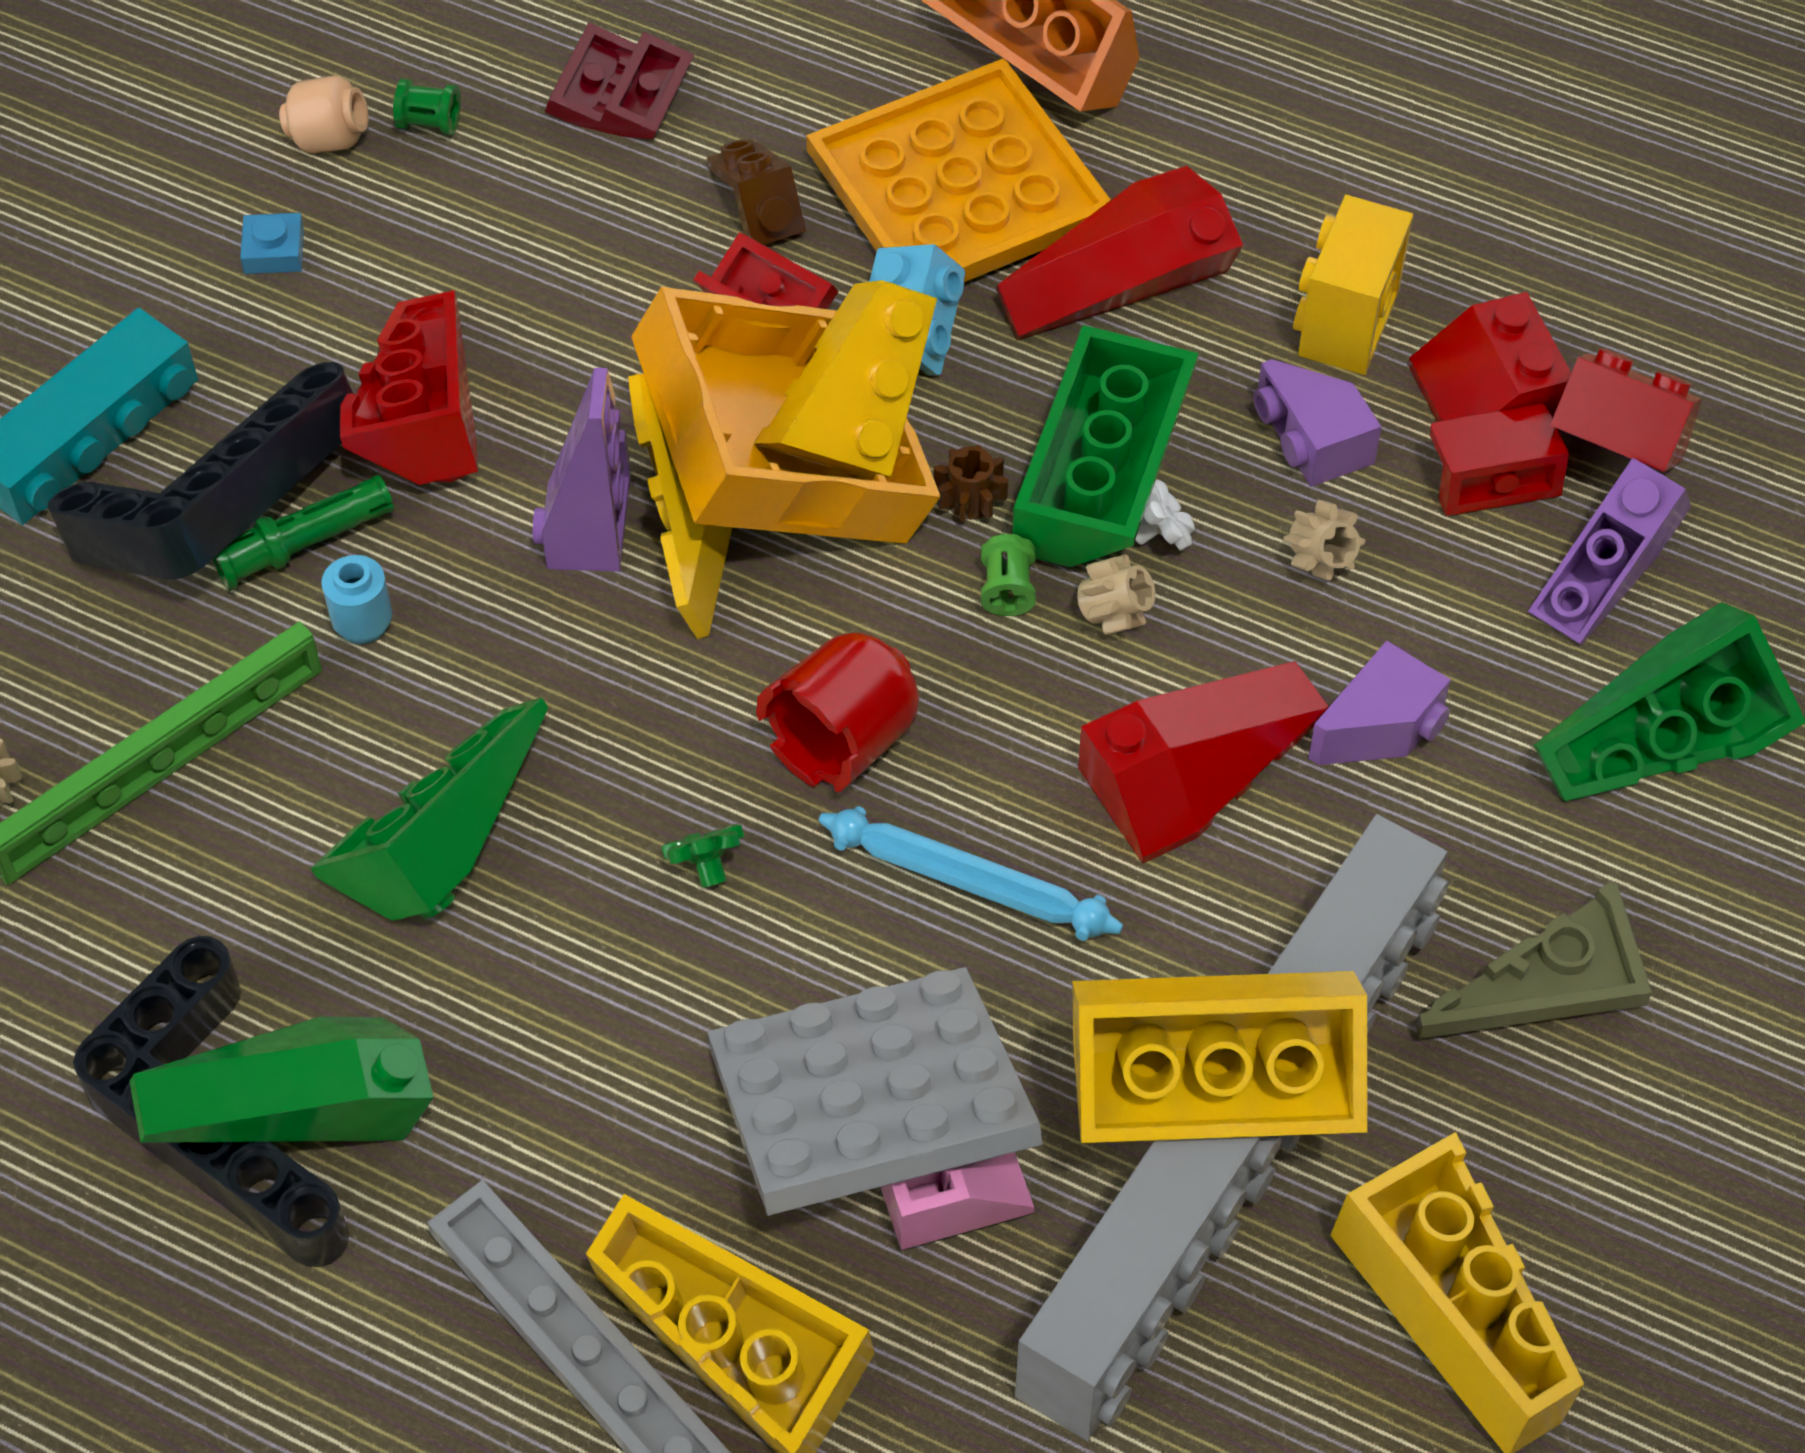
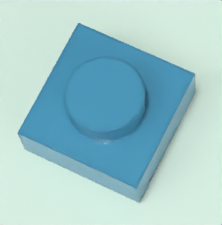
(272, 243)

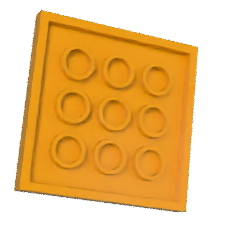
(959, 170)

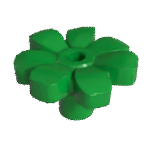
(705, 852)

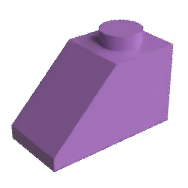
(1382, 711)

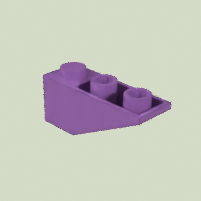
(1612, 551)

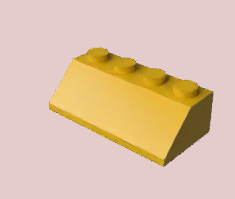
(1220, 1056)

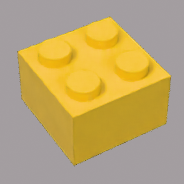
(1352, 283)

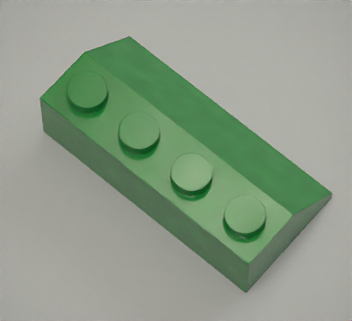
(1102, 446)

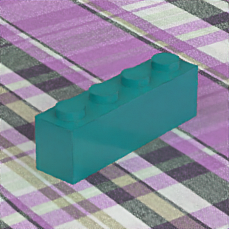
(89, 411)

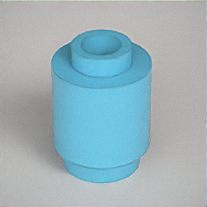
(357, 598)

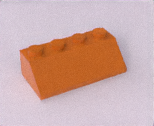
(1068, 46)

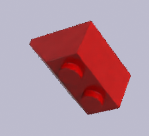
(1491, 361)
(1628, 410)

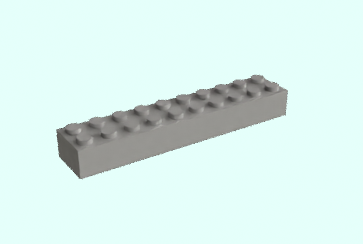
(1188, 1191)

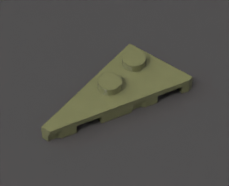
(1568, 970)

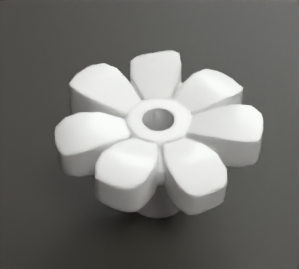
(1164, 518)

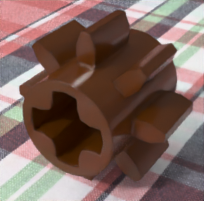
(971, 482)

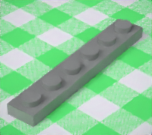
(567, 1328)

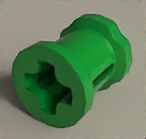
(427, 106)

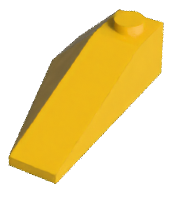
(691, 551)

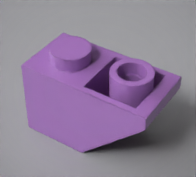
(1319, 420)

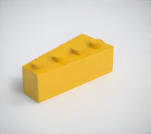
(1460, 1292)
(744, 1333)

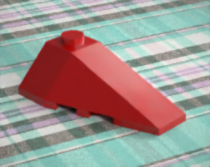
(1130, 249)
(415, 396)
(1190, 751)

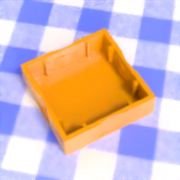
(719, 379)

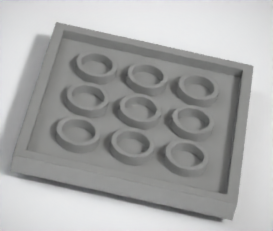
(871, 1090)

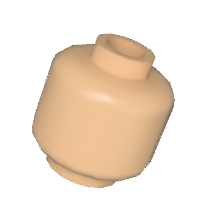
(324, 114)

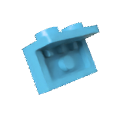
(931, 273)

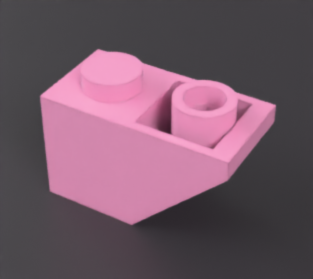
(957, 1200)

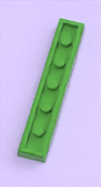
(156, 751)

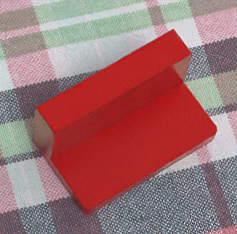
(1499, 459)

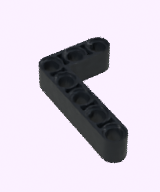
(216, 497)
(229, 1172)

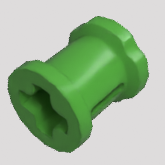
(1008, 575)

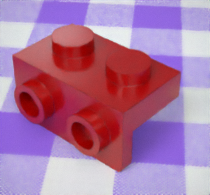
(765, 278)

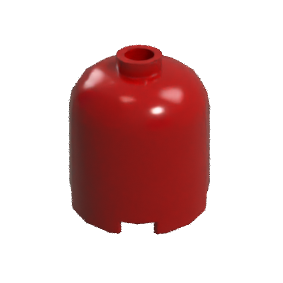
(840, 708)

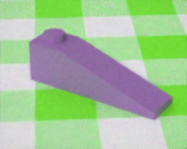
(588, 487)

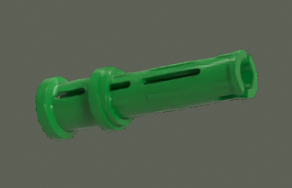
(275, 540)

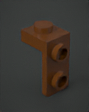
(762, 190)

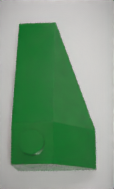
(1683, 703)
(431, 842)
(290, 1085)

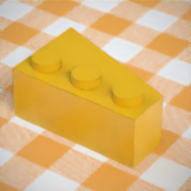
(858, 383)

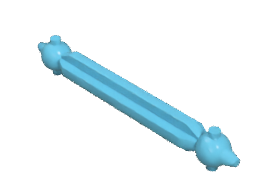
(971, 873)

